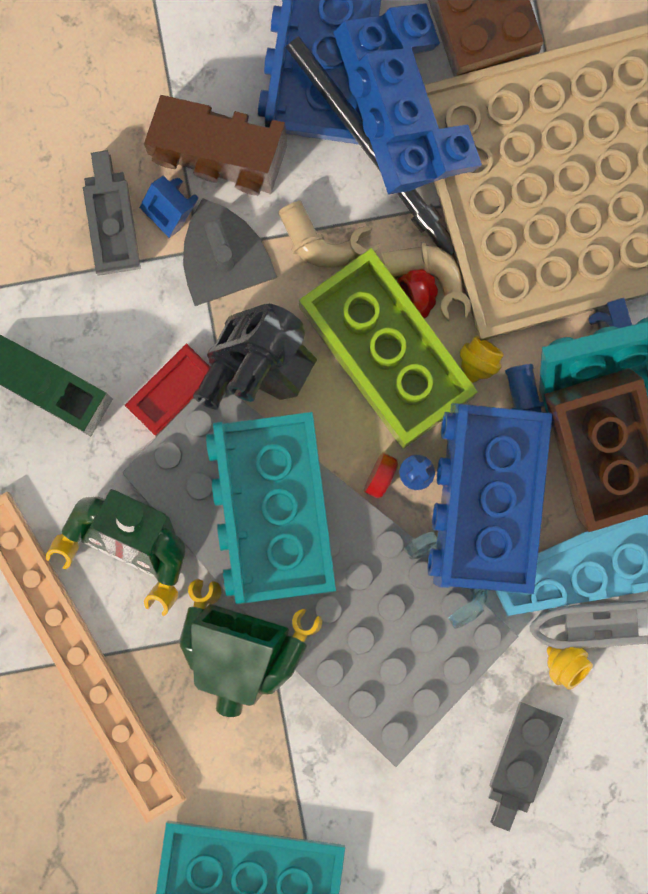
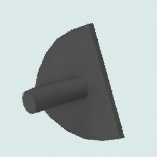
(222, 254)

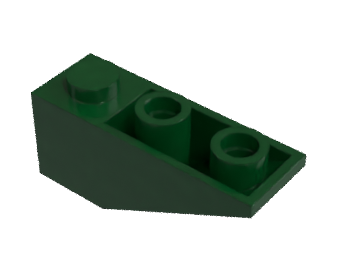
(51, 387)

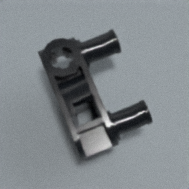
(257, 352)

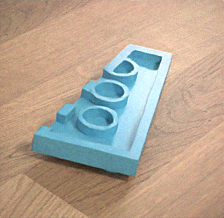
(587, 569)

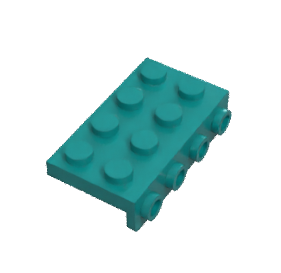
(589, 357)
(271, 508)
(245, 862)

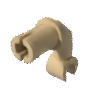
(312, 246)
(435, 262)

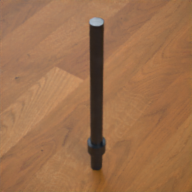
(425, 216)

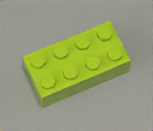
(386, 348)

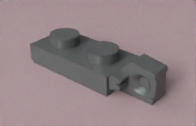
(110, 218)
(522, 762)

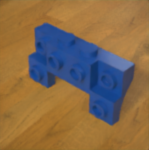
(395, 101)

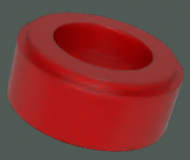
(381, 475)

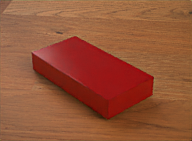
(169, 390)

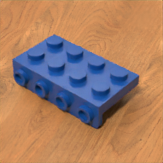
(291, 93)
(490, 498)

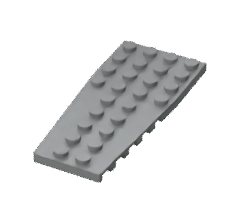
(385, 631)

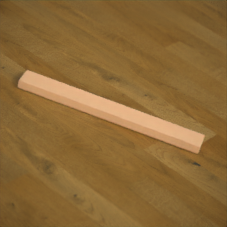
(84, 666)

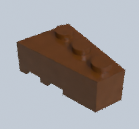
(216, 144)

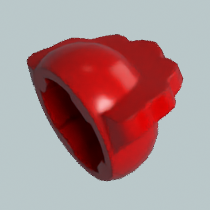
(420, 290)

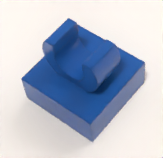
(167, 205)
(619, 315)

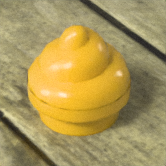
(480, 359)
(568, 666)

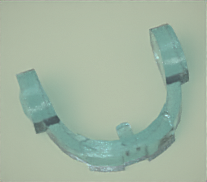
(420, 548)

